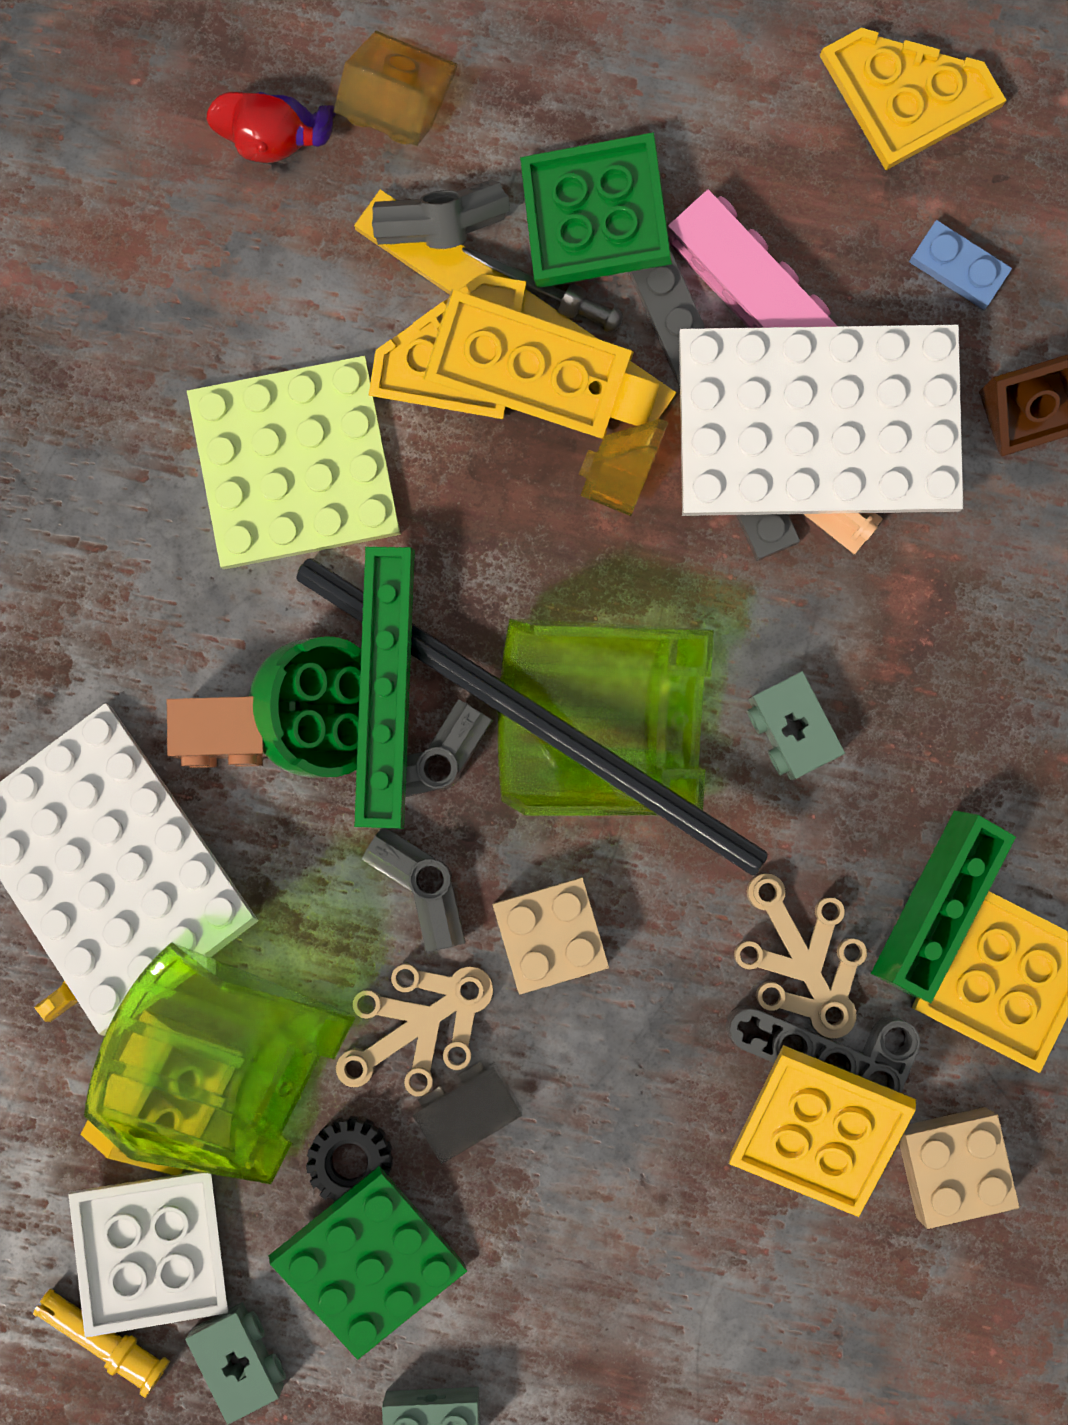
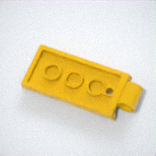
(536, 367)

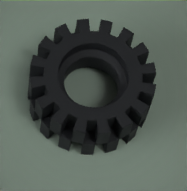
(339, 1133)

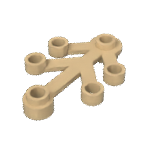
(805, 962)
(421, 1022)

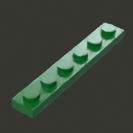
(384, 687)

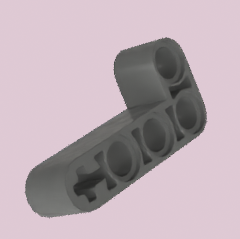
(872, 1059)

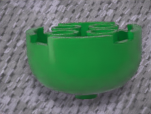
(310, 706)

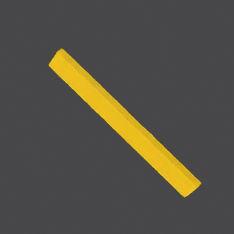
(454, 269)

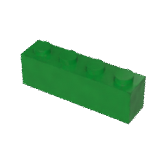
(943, 905)

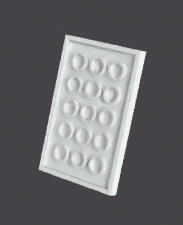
(820, 420)
(109, 864)

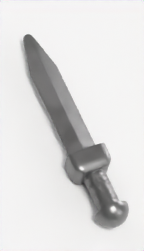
(572, 301)

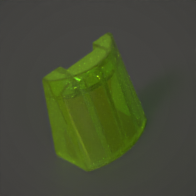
(619, 686)
(208, 1066)

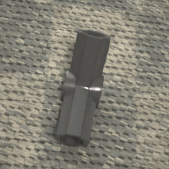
(440, 216)
(455, 741)
(436, 911)

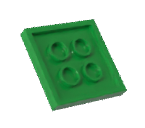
(595, 210)
(367, 1263)

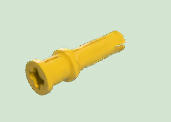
(119, 1353)

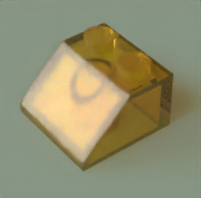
(394, 88)

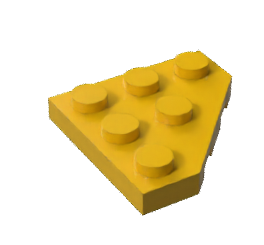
(908, 92)
(404, 359)

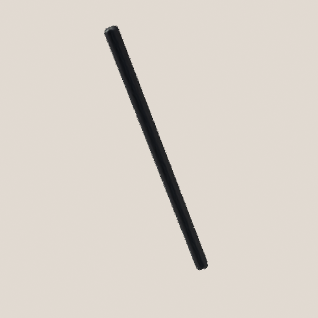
(550, 728)

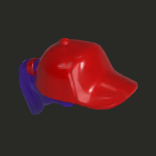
(268, 125)

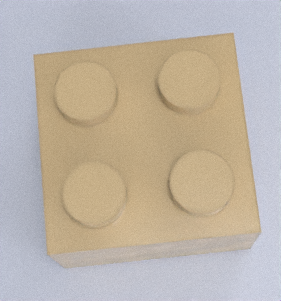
(550, 935)
(958, 1168)

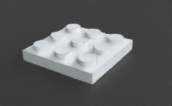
(147, 1253)

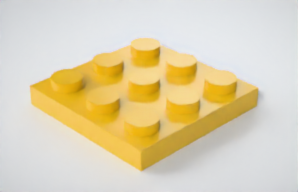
(1007, 983)
(822, 1131)

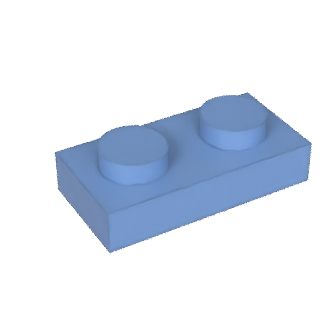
(960, 265)

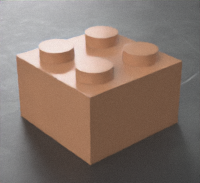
(213, 730)

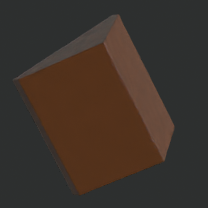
(1028, 405)

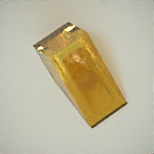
(622, 465)

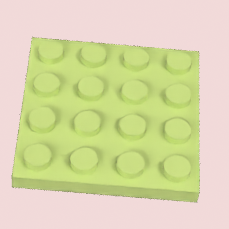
(293, 462)

